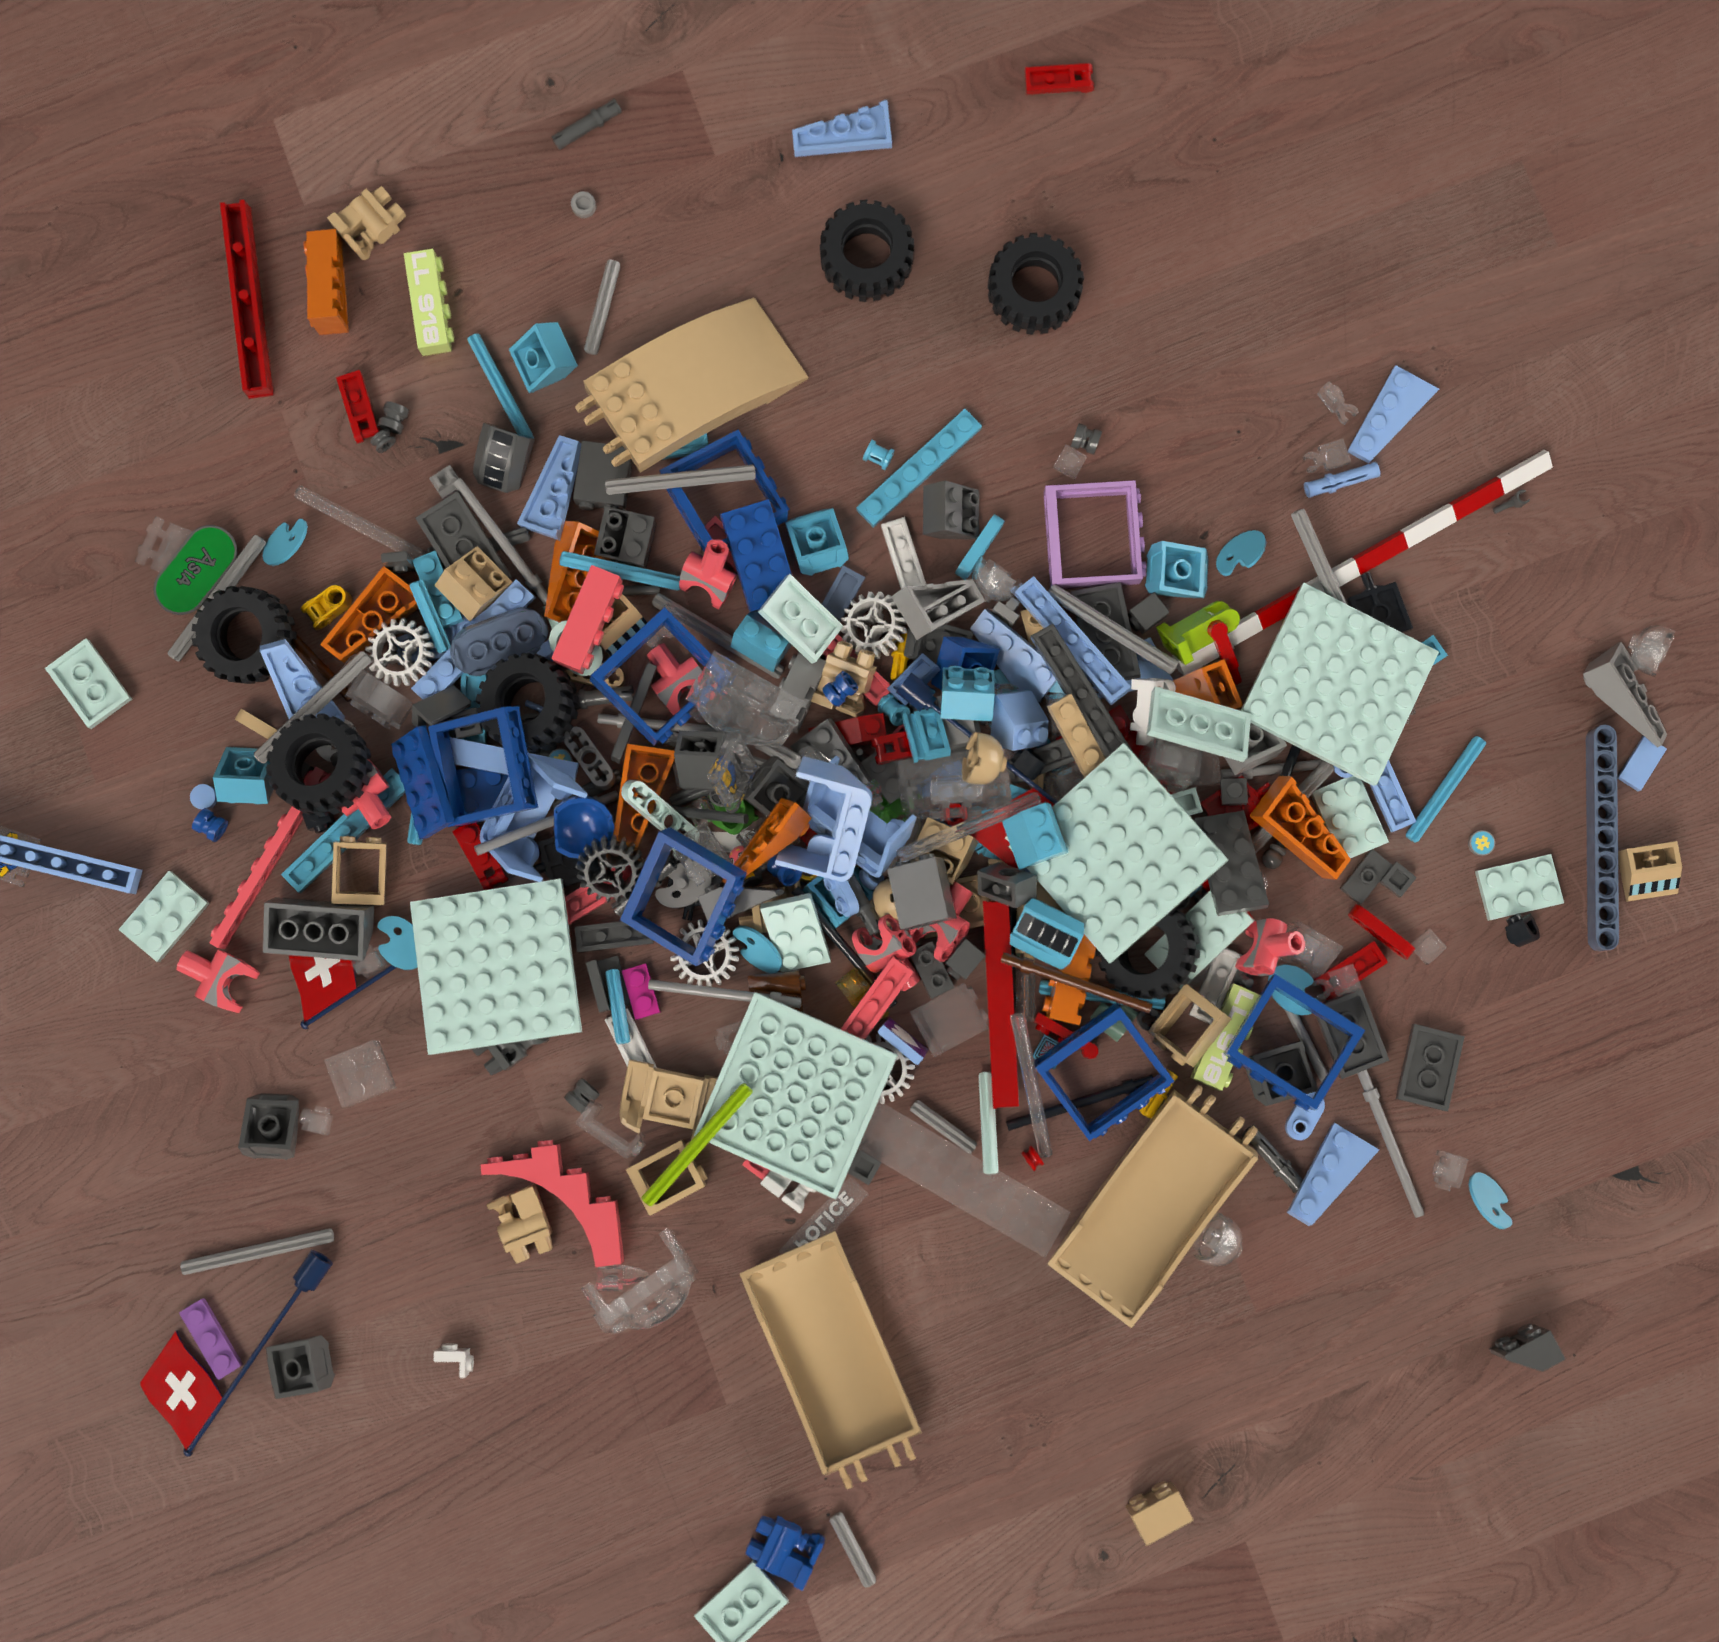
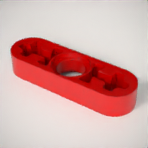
(1381, 931)

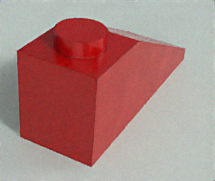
(861, 729)

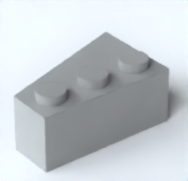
(935, 605)
(802, 683)

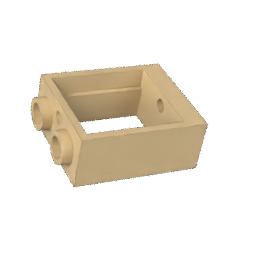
(361, 898)
(1174, 1011)
(642, 1186)

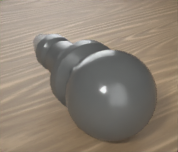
(1273, 857)

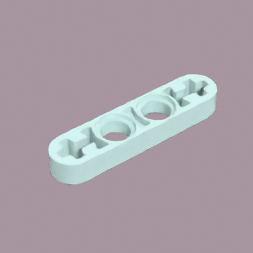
(662, 808)

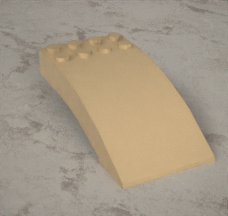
(690, 382)
(1154, 1205)
(831, 1356)

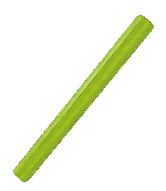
(697, 1144)

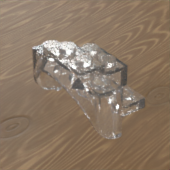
(743, 703)

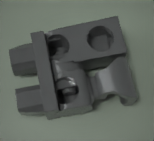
(507, 1054)

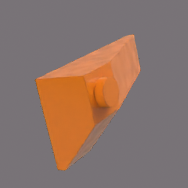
(564, 581)
(779, 830)

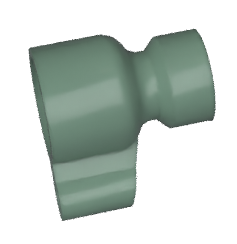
(1118, 1029)

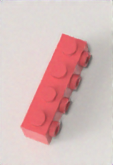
(587, 620)

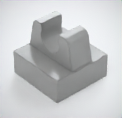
(444, 481)
(1007, 612)

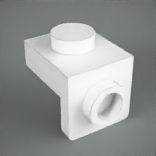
(450, 1353)

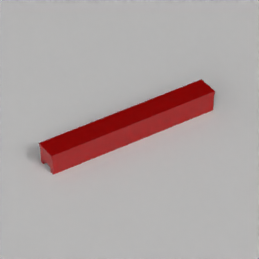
(246, 299)
(1000, 1005)

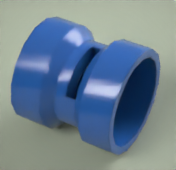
(839, 689)
(210, 825)
(785, 875)

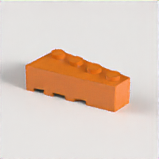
(326, 282)
(382, 600)
(650, 767)
(1295, 824)
(1067, 1000)

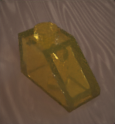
(854, 988)

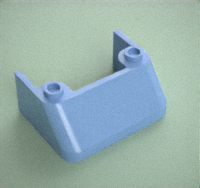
(879, 839)
(521, 854)
(837, 854)

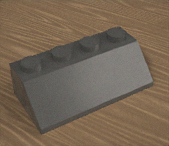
(317, 928)

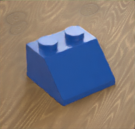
(966, 654)

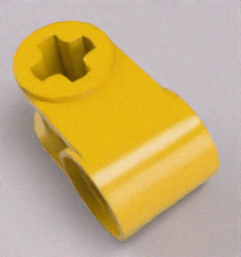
(325, 607)

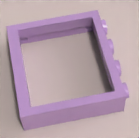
(1134, 519)

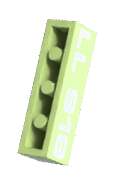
(428, 302)
(1213, 1066)

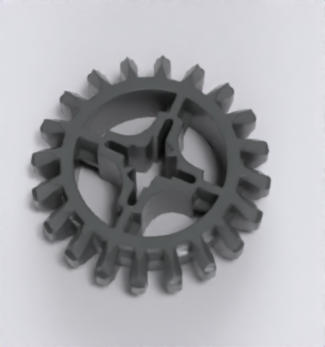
(602, 851)

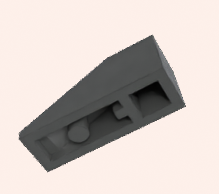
(747, 899)

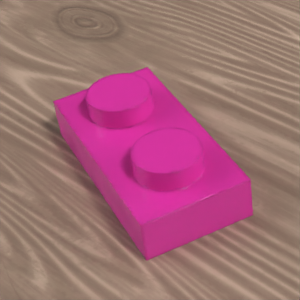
(641, 998)

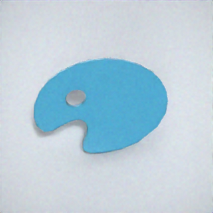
(280, 543)
(1245, 548)
(401, 948)
(760, 952)
(1299, 979)
(1489, 1196)

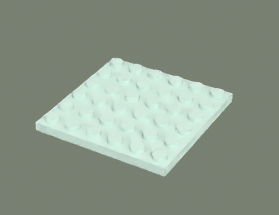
(1339, 684)
(1127, 854)
(495, 967)
(808, 1094)

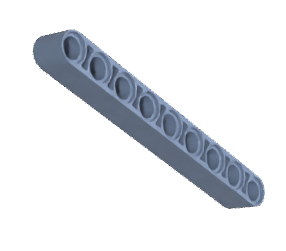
(1595, 848)

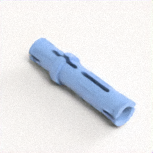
(1331, 483)

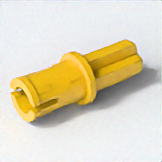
(899, 660)
(1155, 1101)

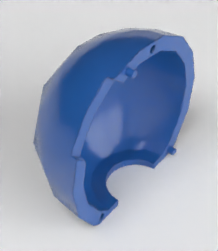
(578, 823)

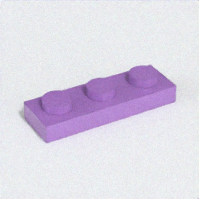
(211, 1338)

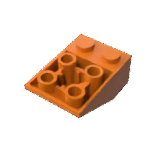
(1211, 684)

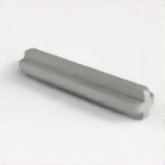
(783, 754)
(943, 1126)
(853, 1549)

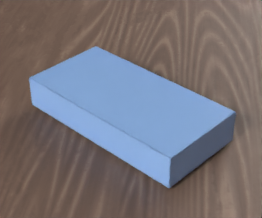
(1641, 764)

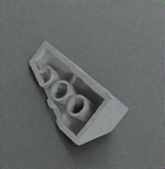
(1616, 685)

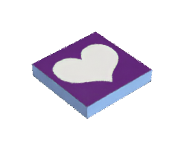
(903, 1041)

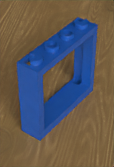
(708, 454)
(598, 678)
(515, 756)
(648, 878)
(1317, 1008)
(1120, 1111)

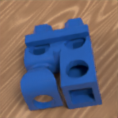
(776, 1552)

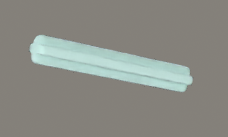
(988, 1124)

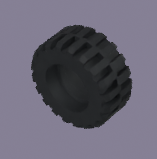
(866, 220)
(1038, 253)
(213, 627)
(559, 698)
(293, 748)
(1170, 975)

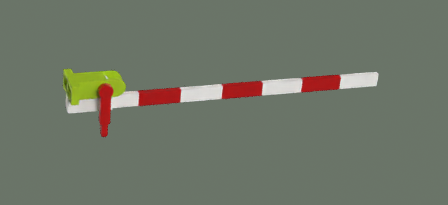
(1218, 627)

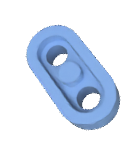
(844, 897)
(1307, 1118)

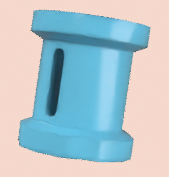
(878, 454)
(893, 709)

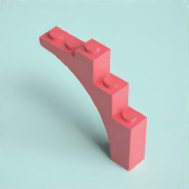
(545, 1168)

